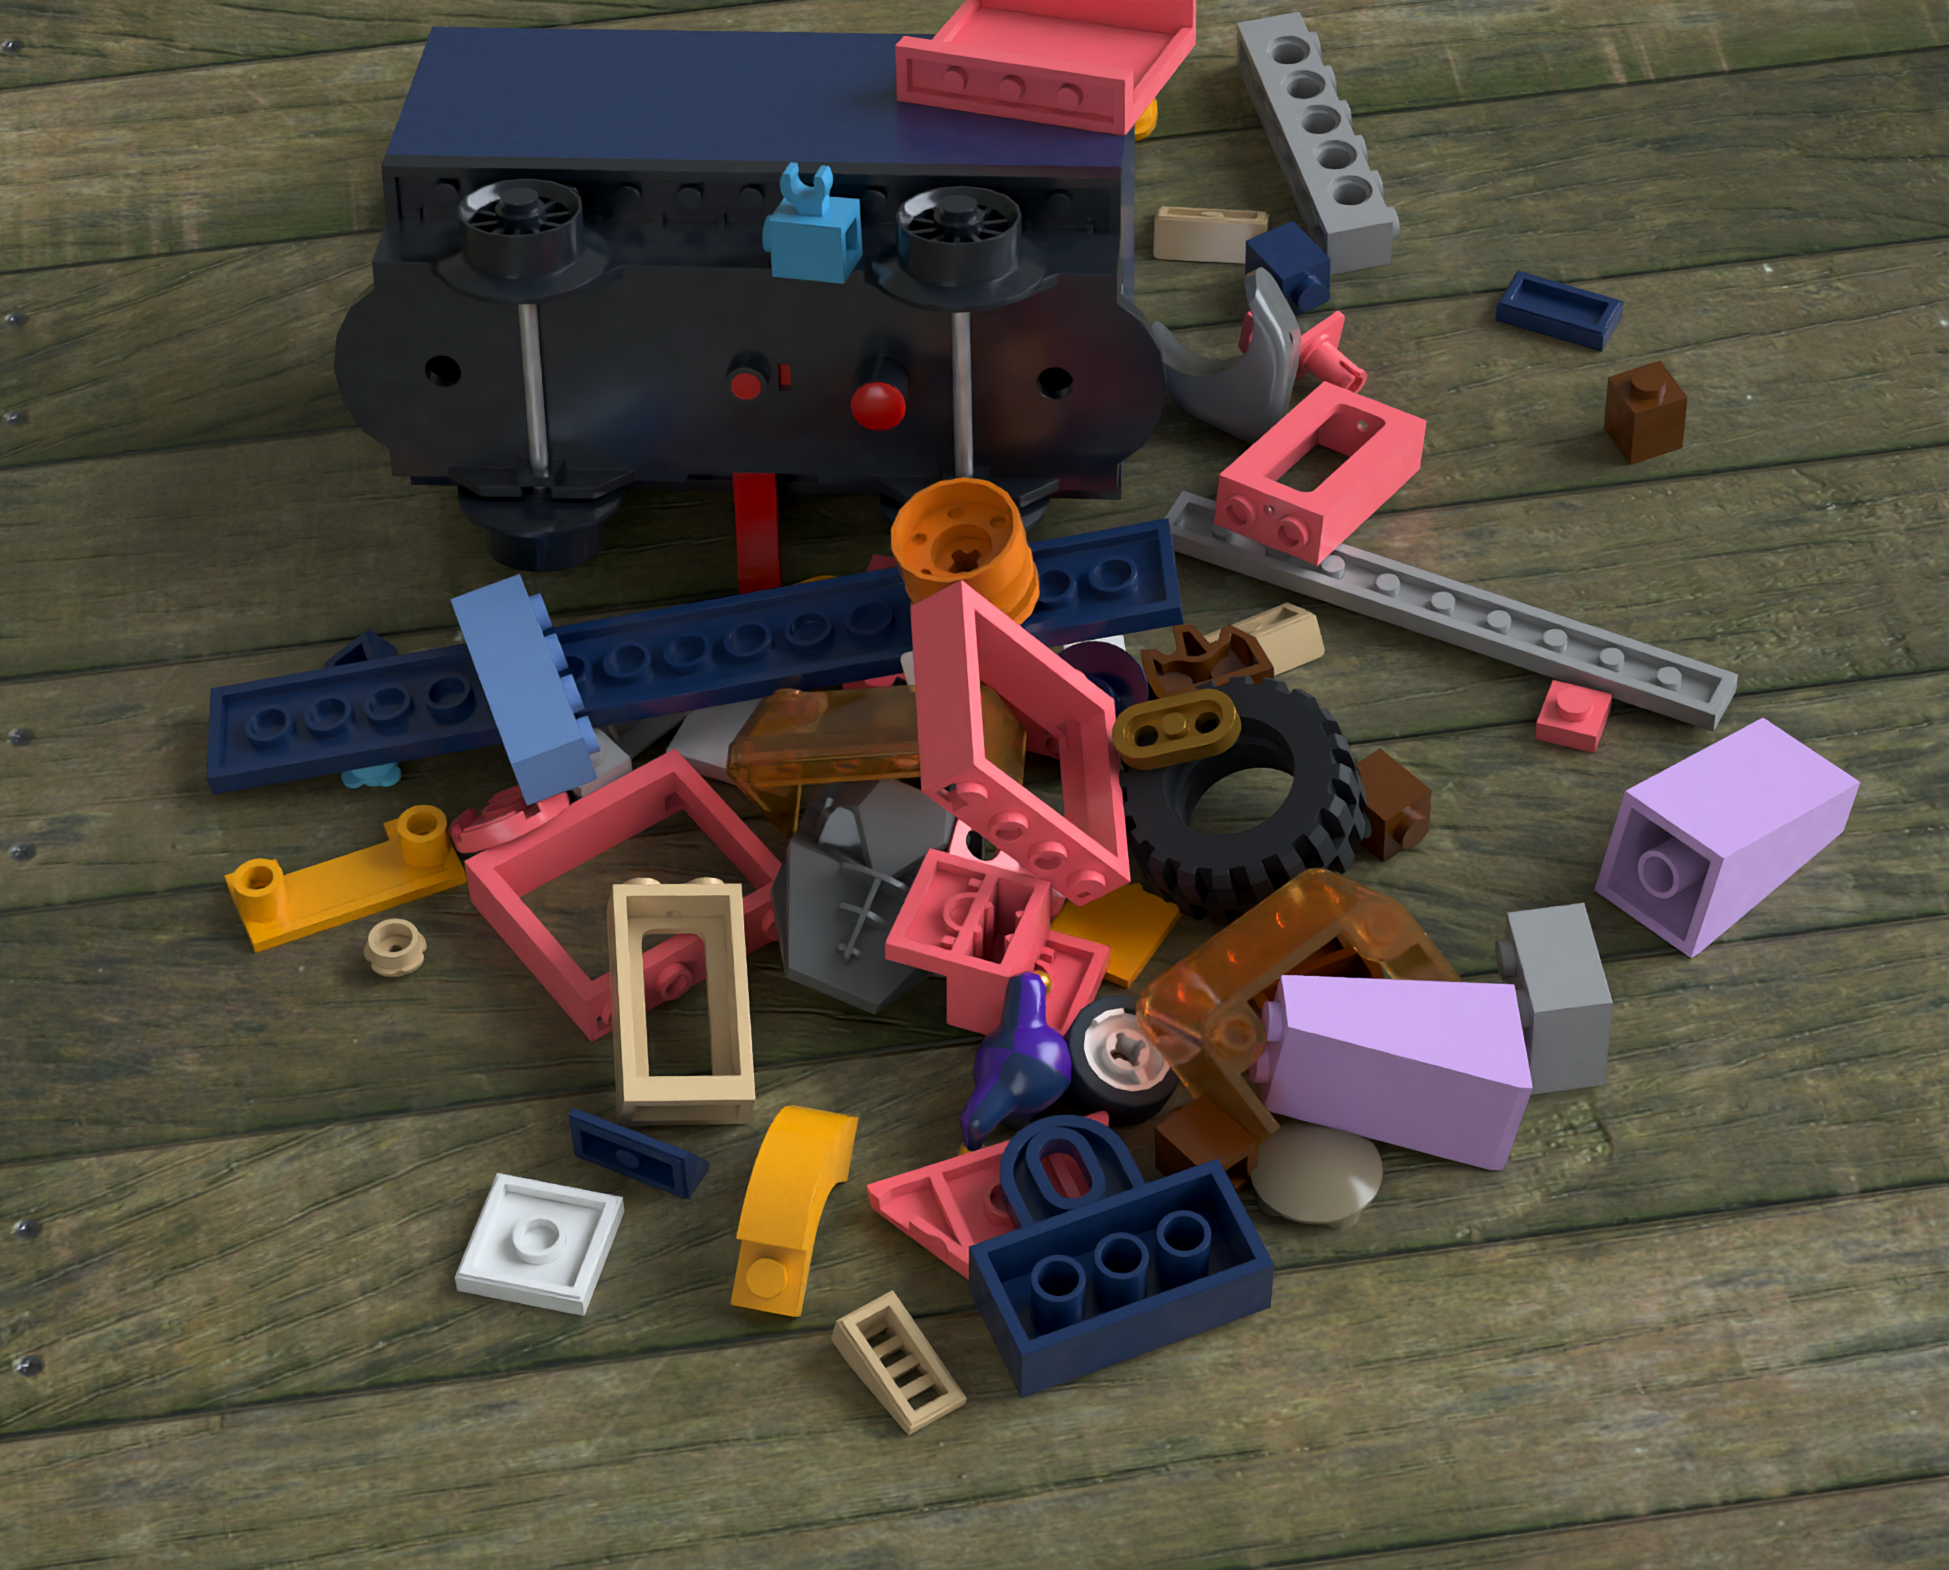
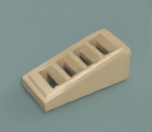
(890, 1315)

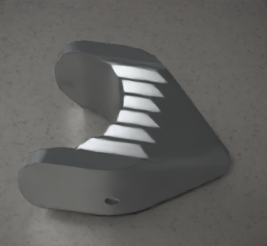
(1249, 390)

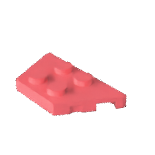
(961, 1200)

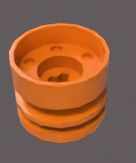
(966, 534)

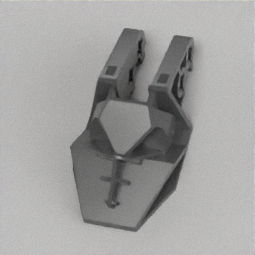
(848, 883)

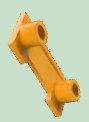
(405, 868)

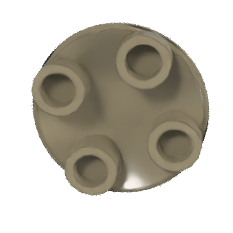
(1316, 1174)

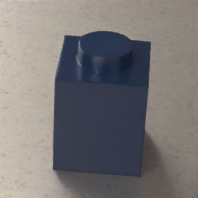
(1294, 263)

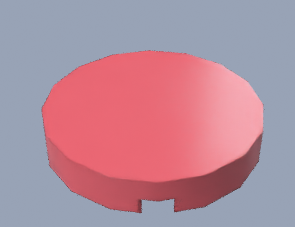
(503, 820)

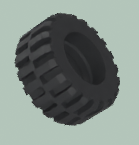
(1242, 869)

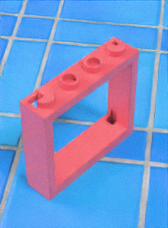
(969, 639)
(590, 828)

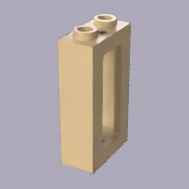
(716, 916)

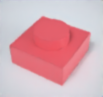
(1573, 716)

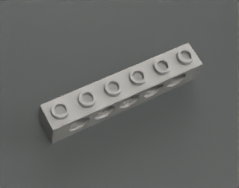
(1316, 142)

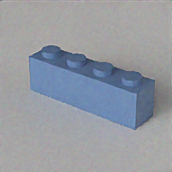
(524, 688)

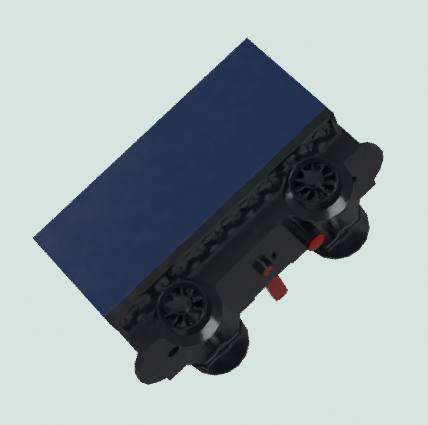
(595, 313)

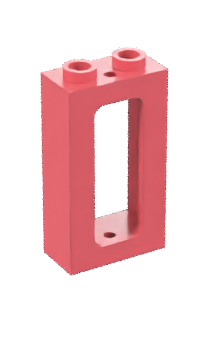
(1320, 520)

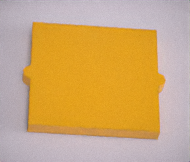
(1127, 922)

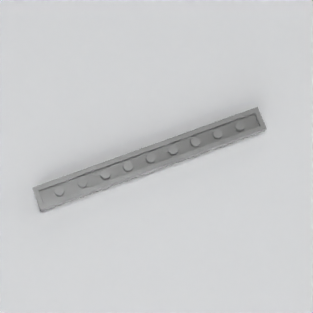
(1469, 618)

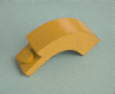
(783, 1204)

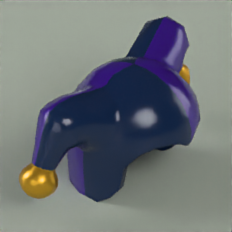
(1017, 1065)

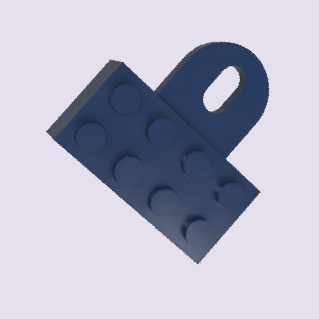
(1112, 1268)

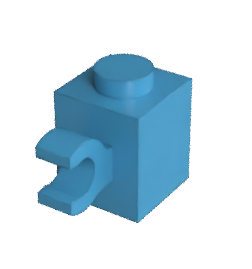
(811, 232)

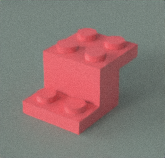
(981, 930)

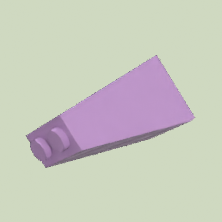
(1721, 833)
(1399, 1062)

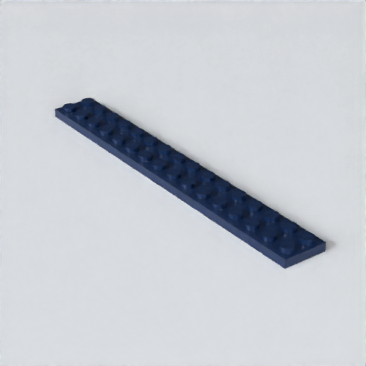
(666, 661)

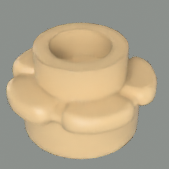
(395, 948)

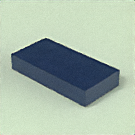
(1559, 310)

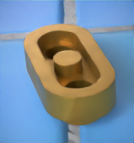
(1178, 727)

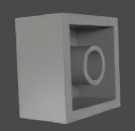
(1558, 995)

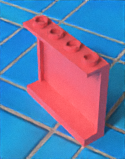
(1050, 60)

